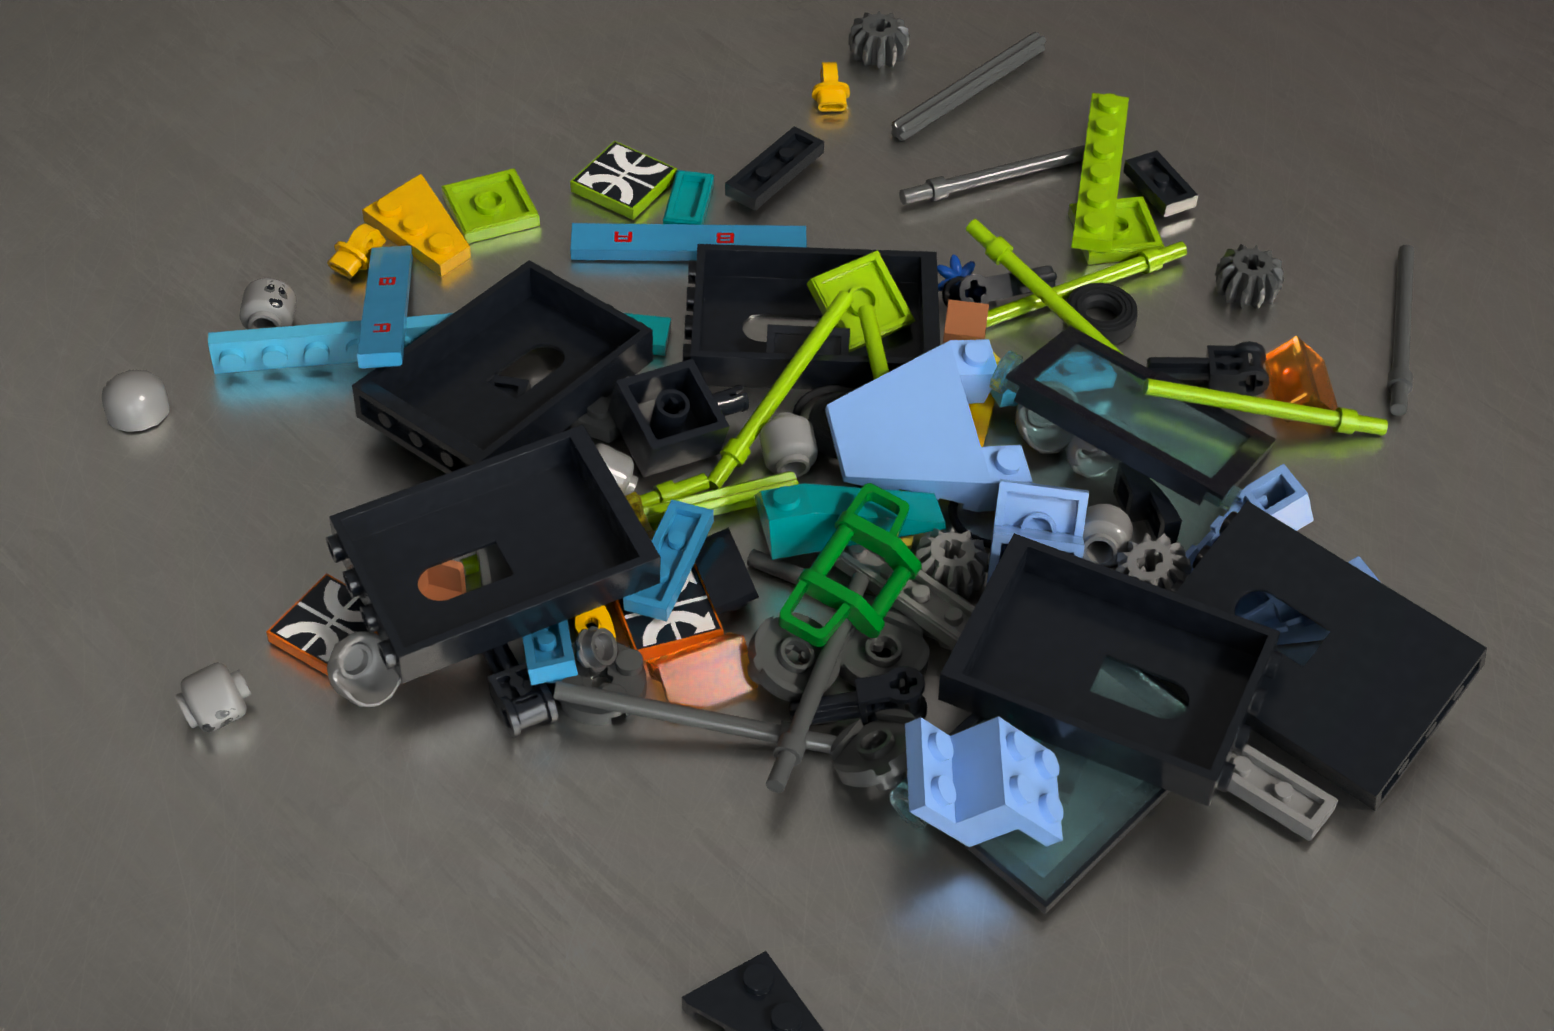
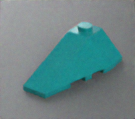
(803, 515)

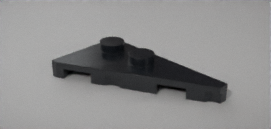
(751, 999)

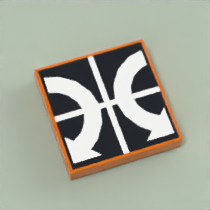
(318, 623)
(688, 624)

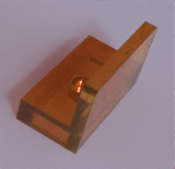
(1299, 376)
(704, 671)

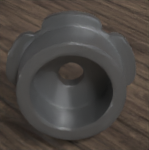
(595, 648)

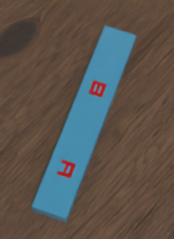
(672, 241)
(385, 307)

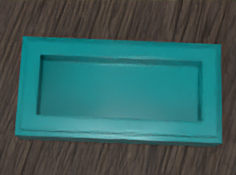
(689, 198)

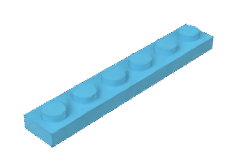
(299, 344)

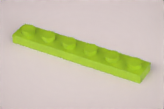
(1100, 173)

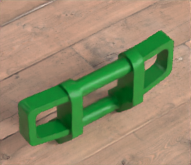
(847, 603)

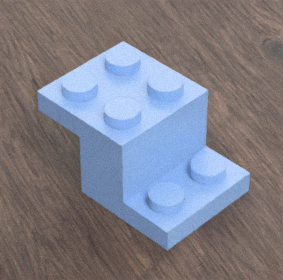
(1041, 514)
(983, 782)

